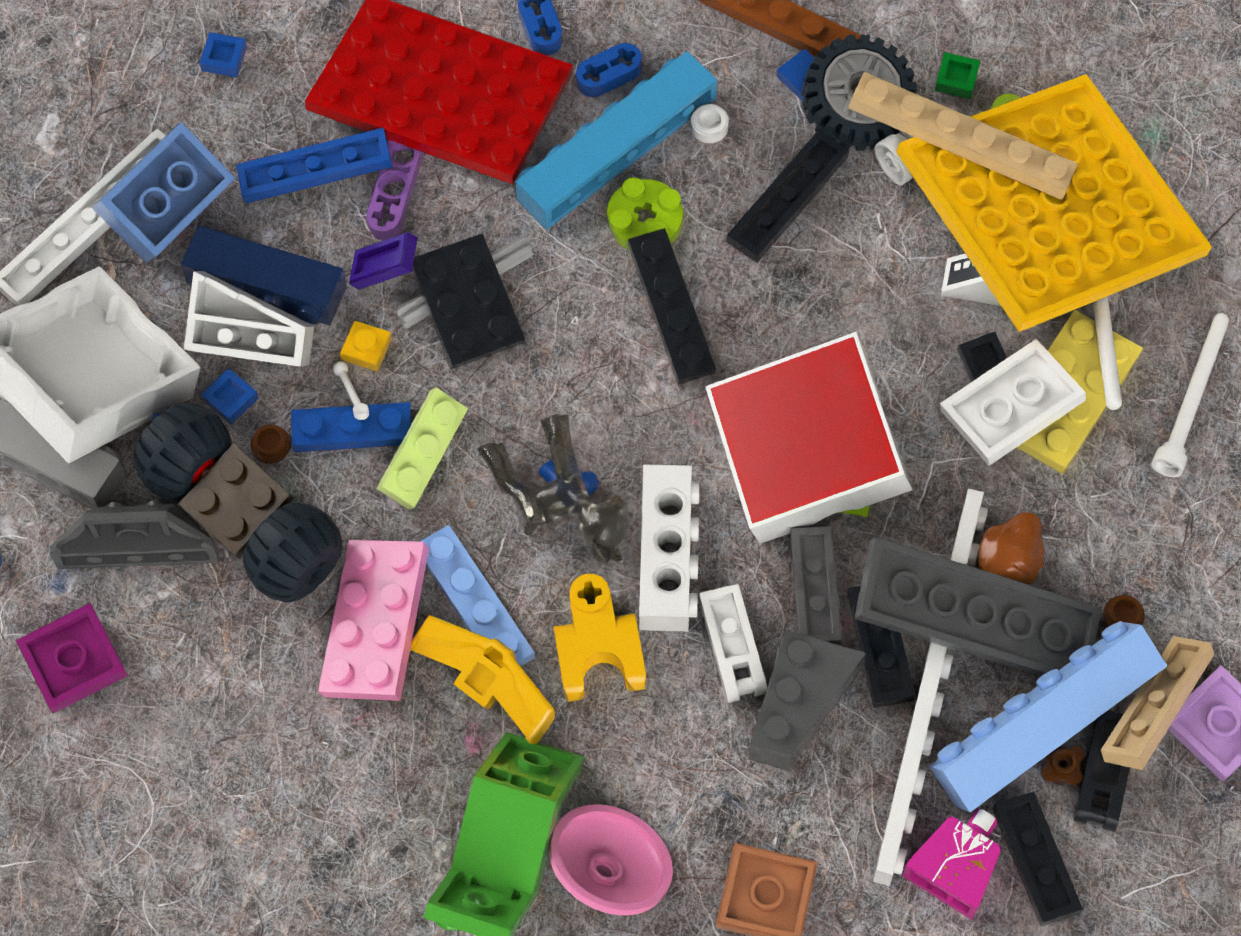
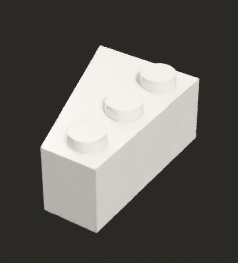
(243, 326)

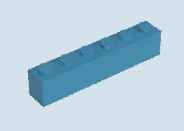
(615, 139)

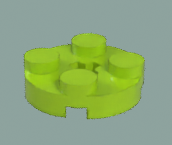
(644, 195)

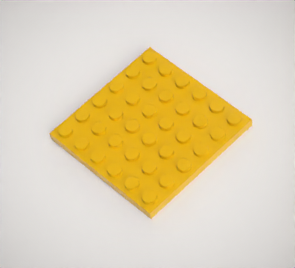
(1049, 252)

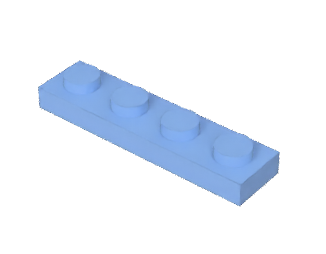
(471, 593)

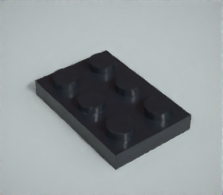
(467, 301)

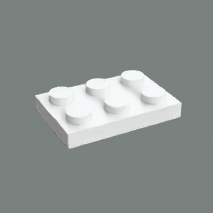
(1012, 402)

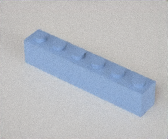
(1047, 715)

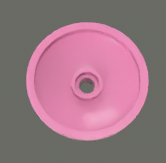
(610, 860)

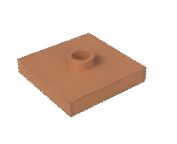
(765, 893)

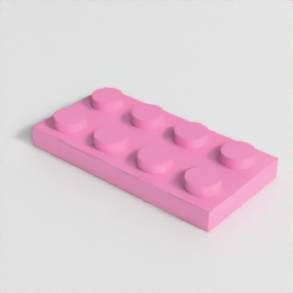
(374, 620)

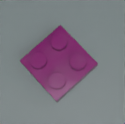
(71, 658)

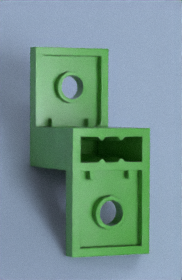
(504, 838)

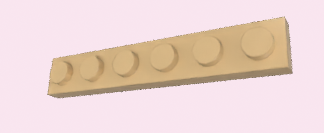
(962, 135)

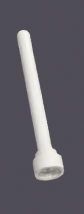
(1107, 354)
(1171, 456)

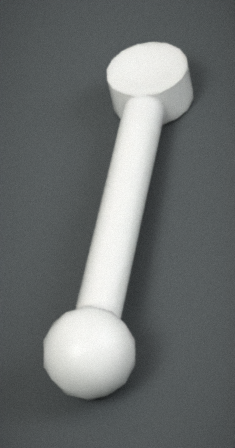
(360, 409)

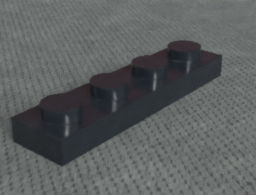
(787, 196)
(671, 306)

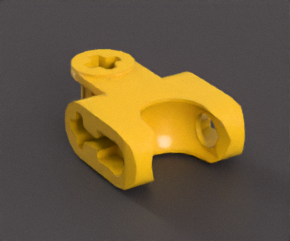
(597, 638)

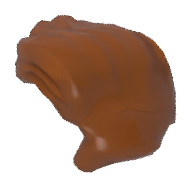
(1013, 548)

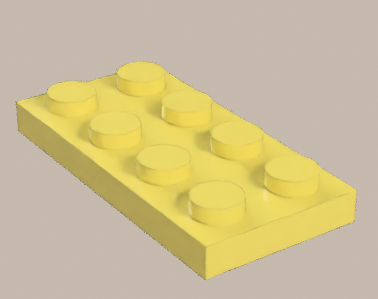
(1078, 354)

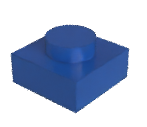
(223, 54)
(229, 396)

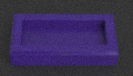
(383, 260)

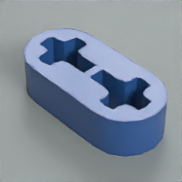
(532, 25)
(607, 68)

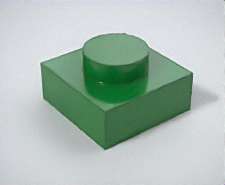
(957, 75)

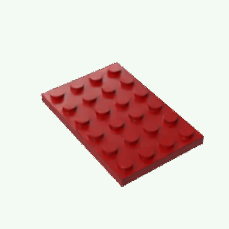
(440, 88)

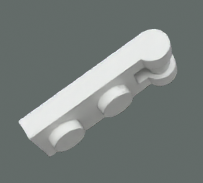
(732, 642)

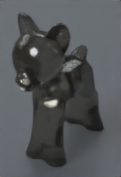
(600, 524)

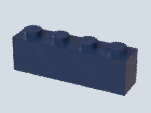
(273, 275)

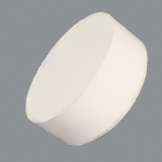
(709, 123)

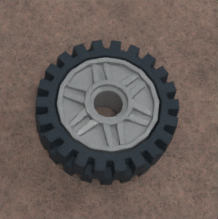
(830, 85)

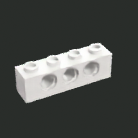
(661, 608)

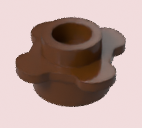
(1064, 775)

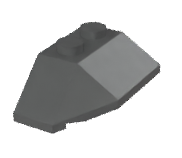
(133, 537)

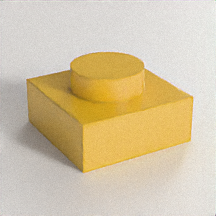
(366, 346)

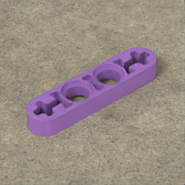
(400, 172)

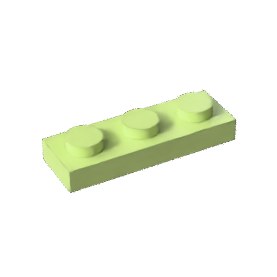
(422, 448)

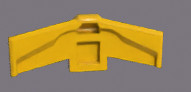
(487, 673)

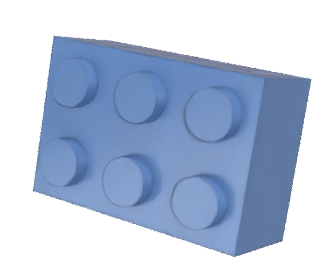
(163, 193)

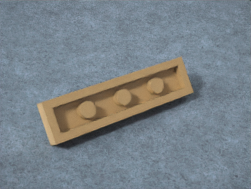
(1157, 704)

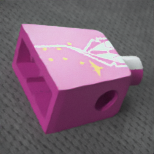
(957, 862)

